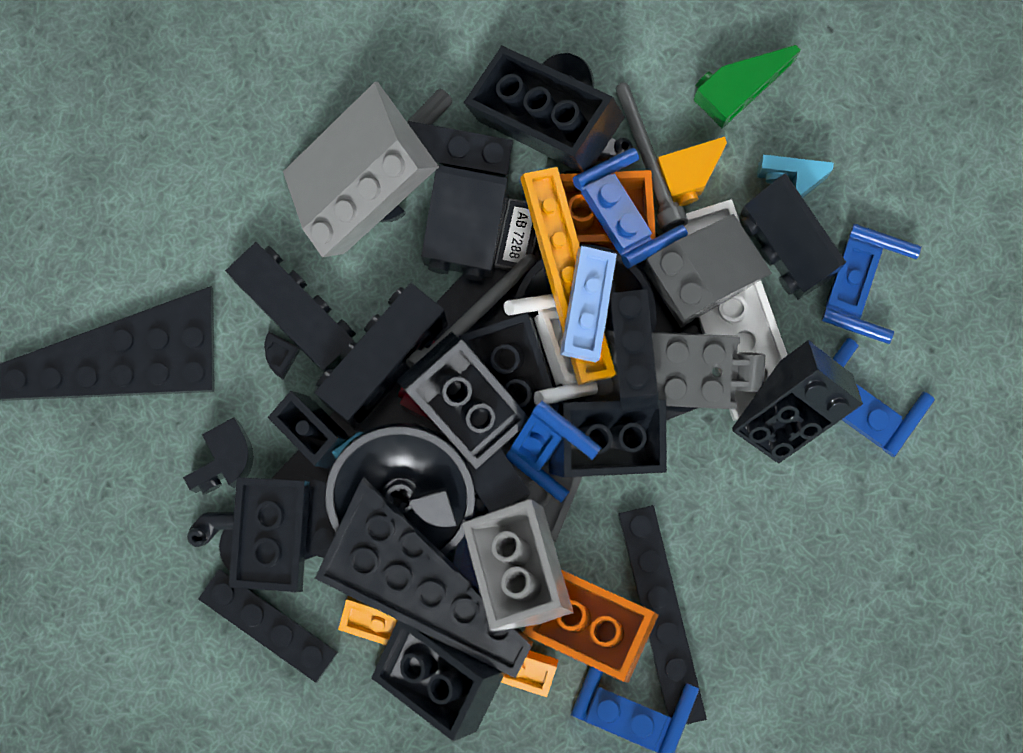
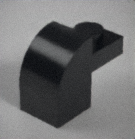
(232, 458)

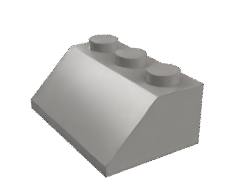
(517, 567)

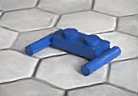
(619, 214)
(855, 279)
(878, 420)
(538, 442)
(631, 719)

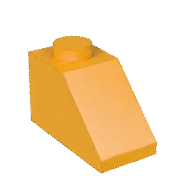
(690, 169)

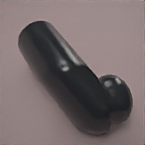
(208, 526)

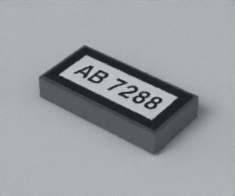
(517, 236)

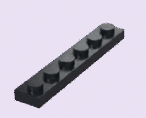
(658, 594)

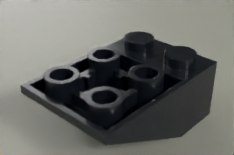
(798, 403)

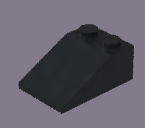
(463, 399)
(437, 681)

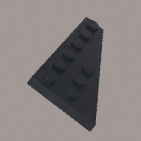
(142, 354)
(402, 574)

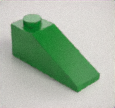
(739, 83)

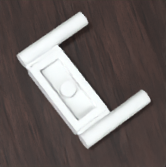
(551, 336)

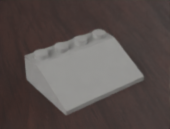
(356, 172)

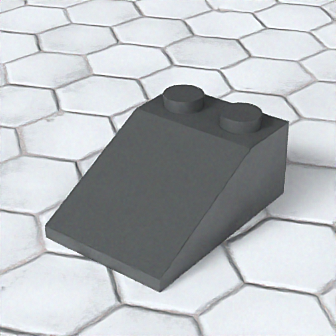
(705, 269)

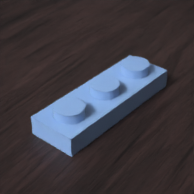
(588, 304)

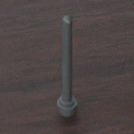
(669, 212)
(483, 305)

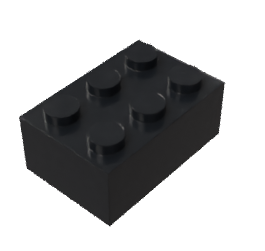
(515, 358)

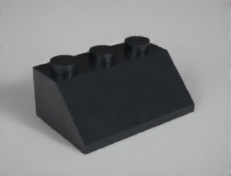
(791, 238)
(628, 440)

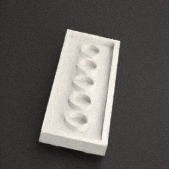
(742, 315)

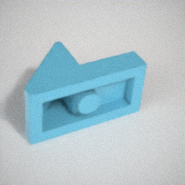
(802, 172)

